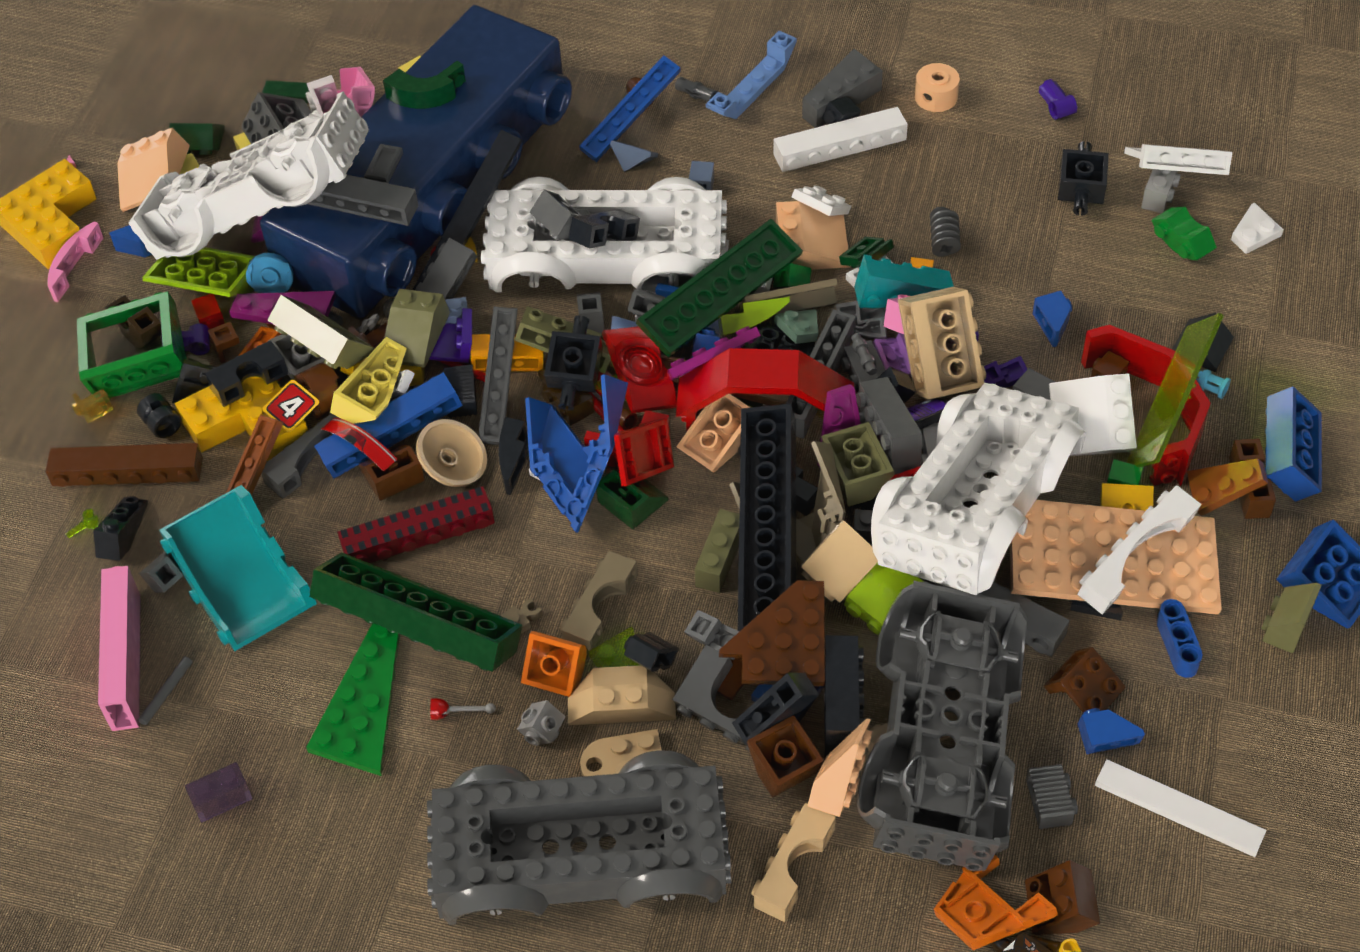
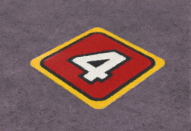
(291, 405)

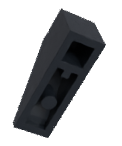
(780, 702)

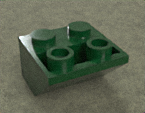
(631, 502)

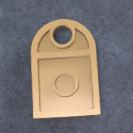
(617, 751)

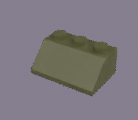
(859, 463)

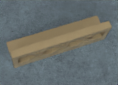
(801, 296)

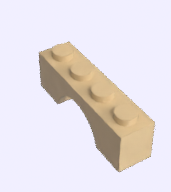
(777, 890)

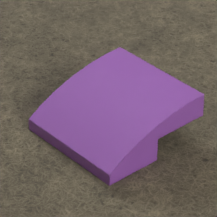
(893, 353)

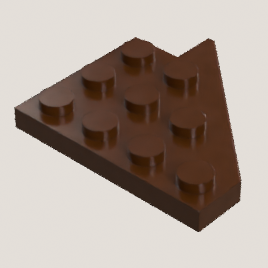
(784, 638)

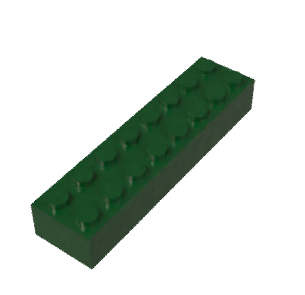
(416, 611)

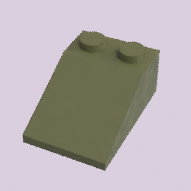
(417, 323)

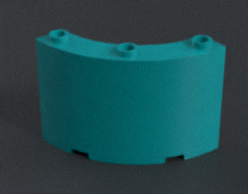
(236, 568)

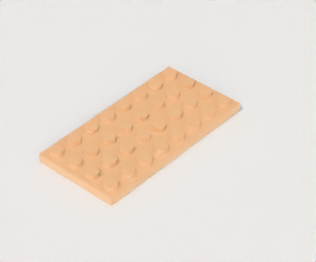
(1071, 538)

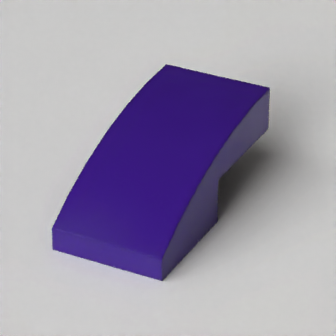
(1006, 373)

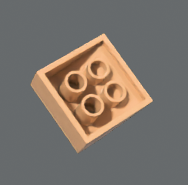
(145, 162)
(817, 234)

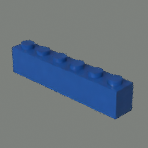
(395, 423)

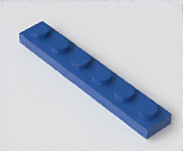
(630, 108)

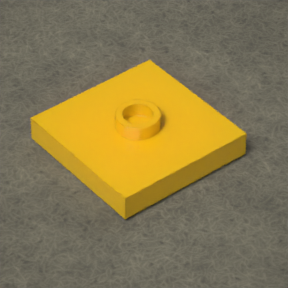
(1126, 496)

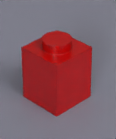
(208, 311)

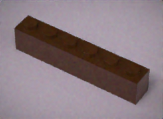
(124, 464)

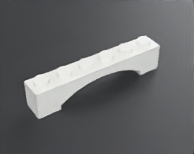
(1104, 585)

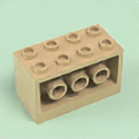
(942, 342)

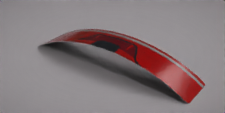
(362, 440)

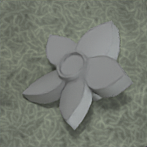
(368, 324)

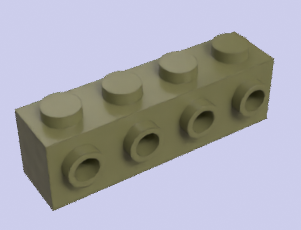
(537, 329)

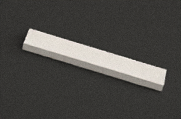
(1180, 808)

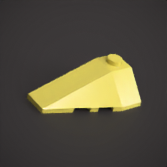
(371, 385)

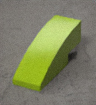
(750, 315)

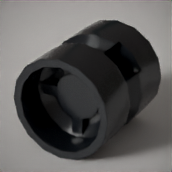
(159, 415)

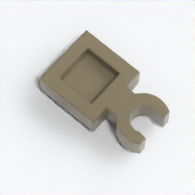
(523, 615)

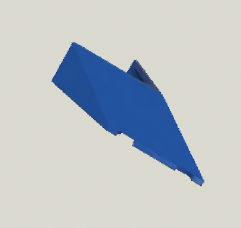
(560, 459)

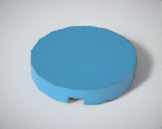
(269, 273)

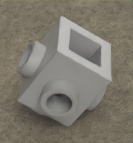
(541, 723)

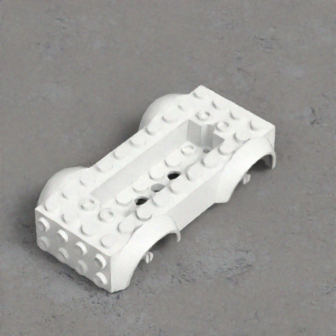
(273, 172)
(674, 240)
(922, 518)

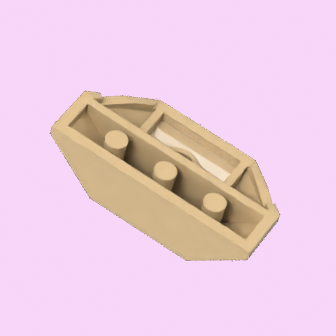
(621, 697)

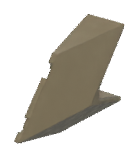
(827, 513)

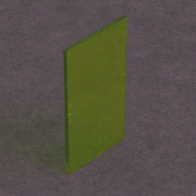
(1174, 391)

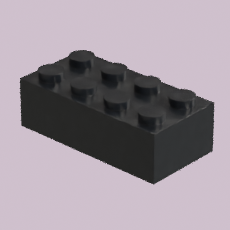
(842, 689)

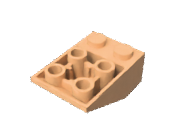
(839, 773)

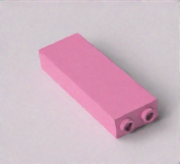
(119, 649)

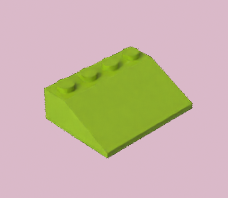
(205, 271)

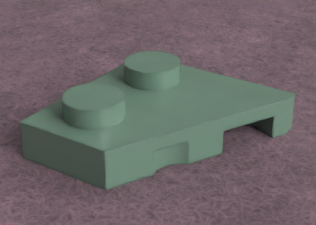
(798, 325)

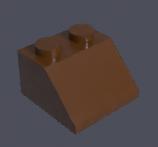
(784, 756)

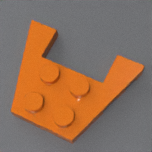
(982, 915)

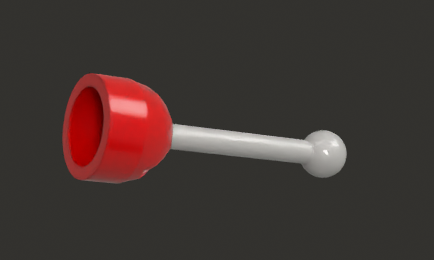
(439, 708)

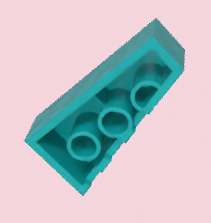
(887, 280)

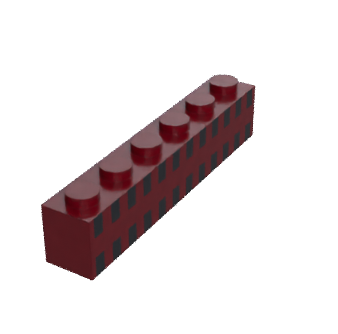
(418, 526)

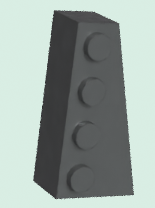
(851, 78)

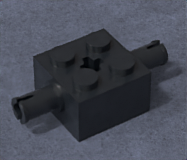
(1083, 177)
(566, 374)

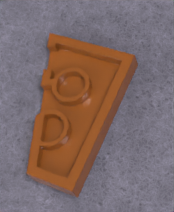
(1225, 483)

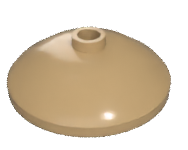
(458, 446)

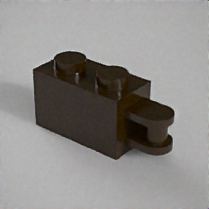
(582, 406)

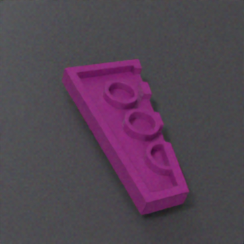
(259, 306)
(702, 355)

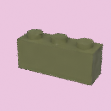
(718, 552)

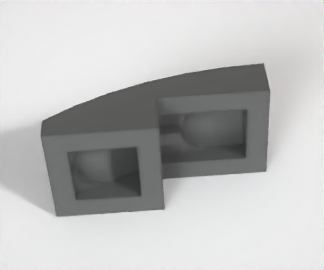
(709, 631)

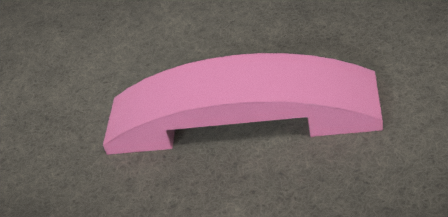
(83, 241)

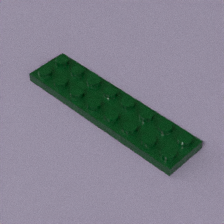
(719, 287)

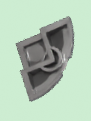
(868, 320)

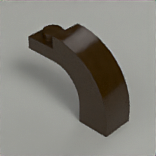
(140, 327)

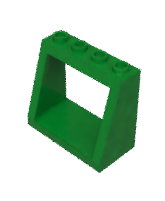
(138, 370)

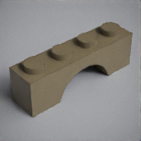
(612, 577)

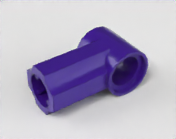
(1058, 102)
(196, 339)

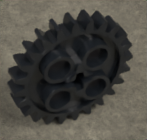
(772, 335)

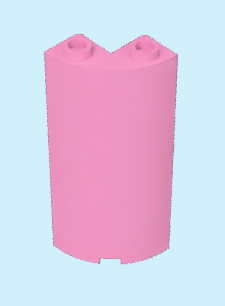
(357, 88)

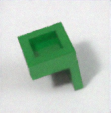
(792, 276)
(1124, 473)

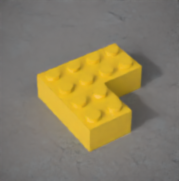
(40, 210)
(212, 423)

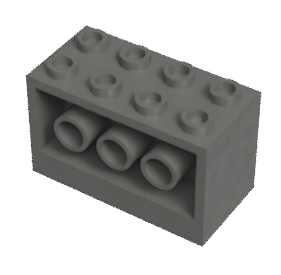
(271, 114)

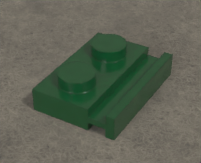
(868, 245)

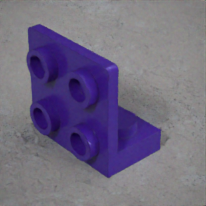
(455, 340)

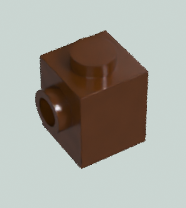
(1109, 365)

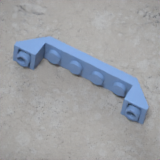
(748, 90)

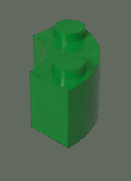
(1183, 233)

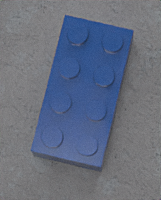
(1293, 444)

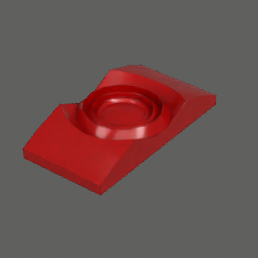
(641, 365)
(643, 451)

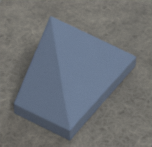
(631, 156)

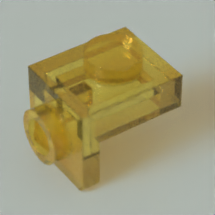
(92, 406)

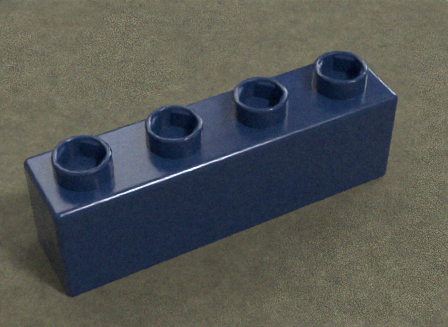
(509, 86)

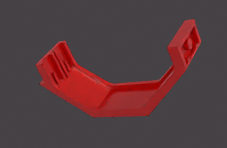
(1151, 364)
(755, 373)

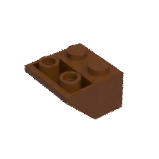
(396, 478)
(1071, 892)

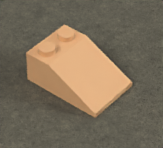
(715, 433)

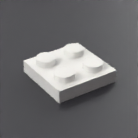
(819, 200)

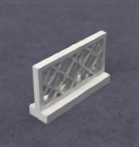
(1182, 159)

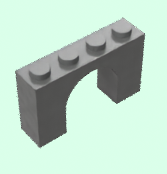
(699, 693)

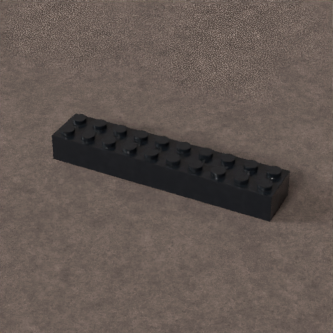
(766, 508)

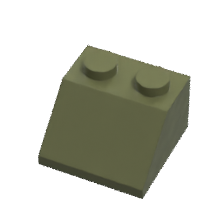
(1290, 616)

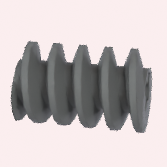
(944, 232)

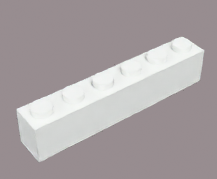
(840, 139)

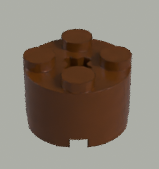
(322, 384)

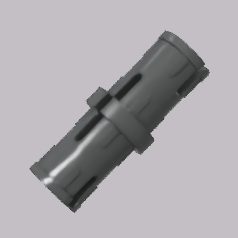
(694, 89)

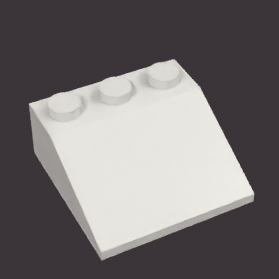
(1103, 411)

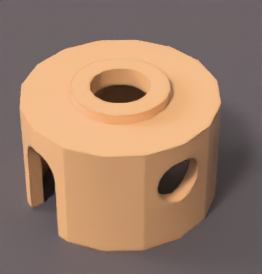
(940, 83)

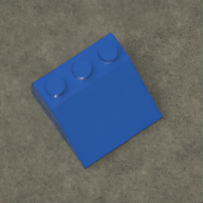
(1331, 560)

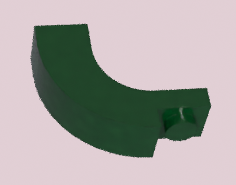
(424, 92)

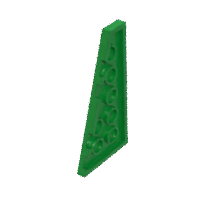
(359, 712)

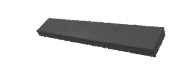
(497, 374)

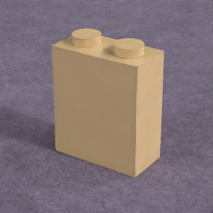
(840, 562)

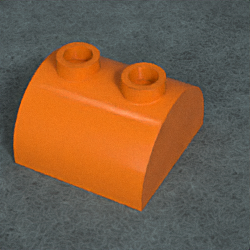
(553, 663)

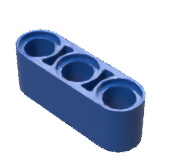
(1183, 648)

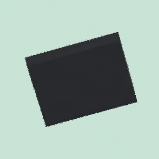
(1218, 347)

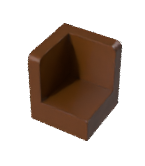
(223, 338)

